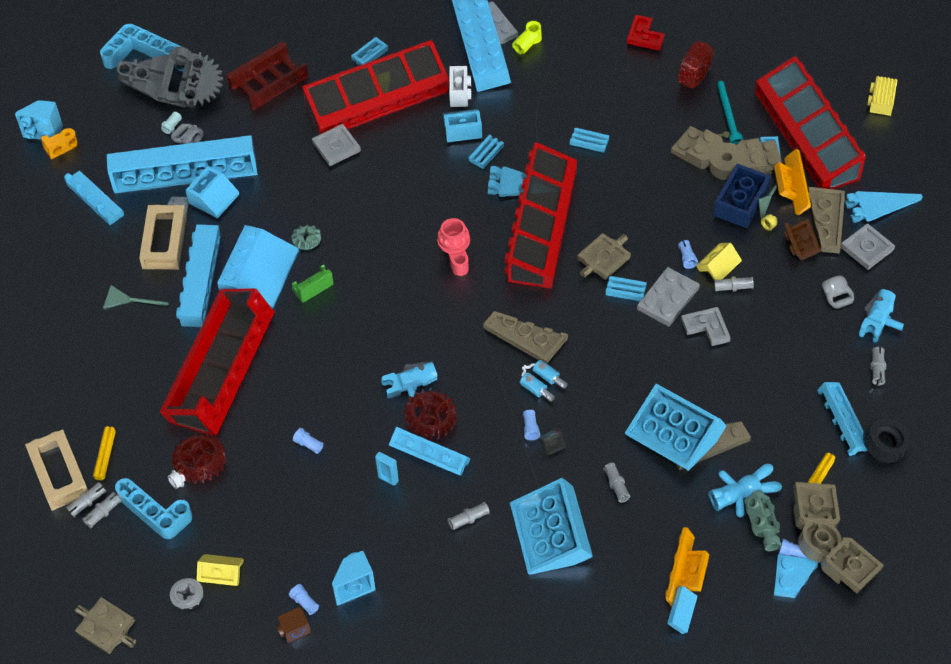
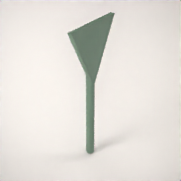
(764, 201)
(116, 297)

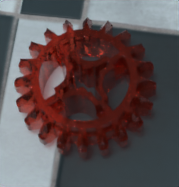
(695, 64)
(435, 425)
(204, 462)

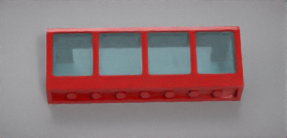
(810, 125)

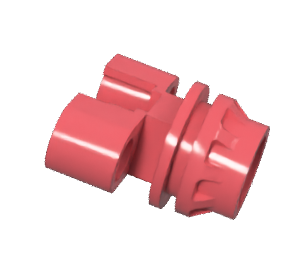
(454, 240)

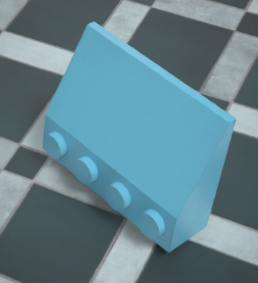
(259, 263)
(675, 427)
(551, 528)

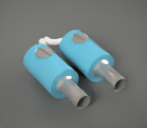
(536, 386)

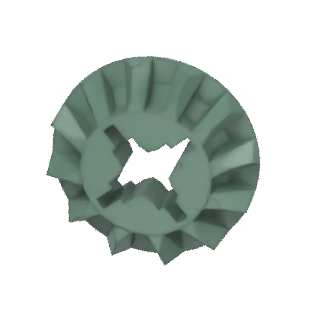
(311, 241)

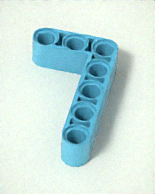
(136, 38)

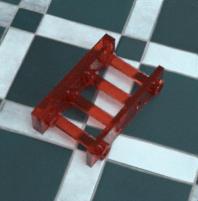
(265, 62)

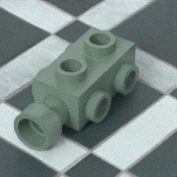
(763, 519)

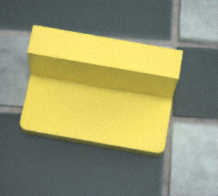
(720, 261)
(219, 569)

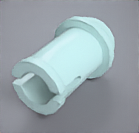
(169, 125)

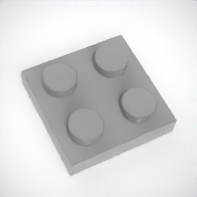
(336, 145)
(867, 246)

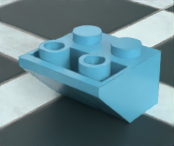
(39, 120)
(462, 125)
(211, 192)

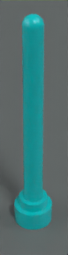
(735, 136)

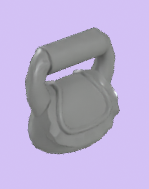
(192, 135)
(837, 286)

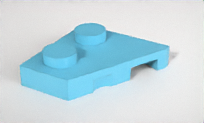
(792, 574)

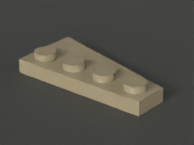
(827, 212)
(533, 340)
(733, 436)

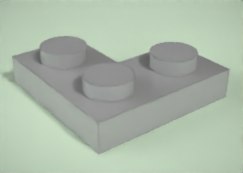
(709, 321)

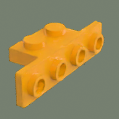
(792, 181)
(688, 567)

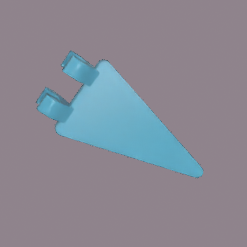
(509, 184)
(877, 204)

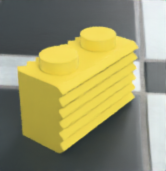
(883, 95)

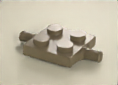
(604, 256)
(105, 625)

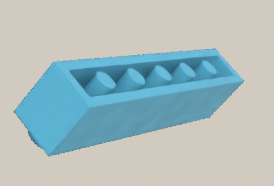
(199, 275)

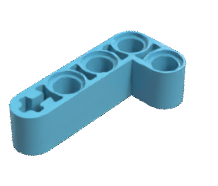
(149, 506)

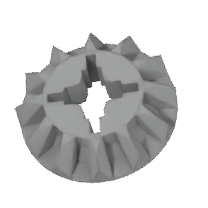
(181, 587)

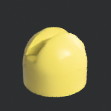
(769, 222)

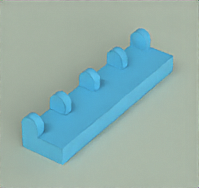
(94, 197)
(844, 416)
(429, 451)

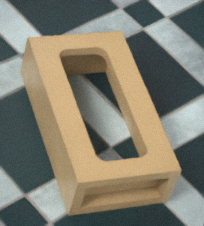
(171, 258)
(64, 495)

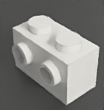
(459, 86)

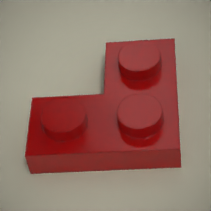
(641, 36)

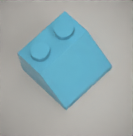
(353, 578)

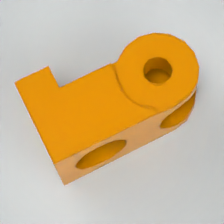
(59, 143)

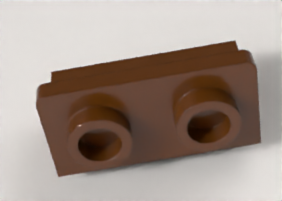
(802, 239)

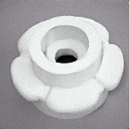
(176, 479)

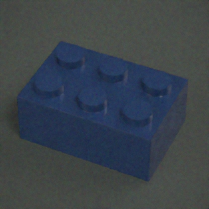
(741, 195)

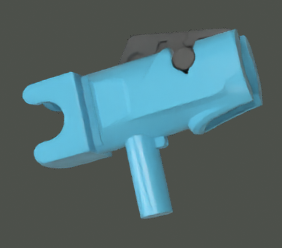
(878, 314)
(411, 378)

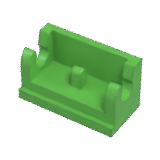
(313, 285)

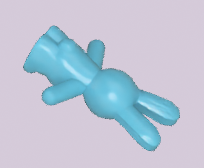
(742, 489)

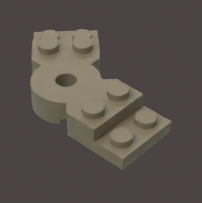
(708, 149)
(817, 517)

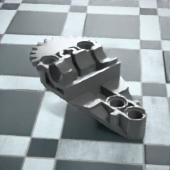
(159, 73)

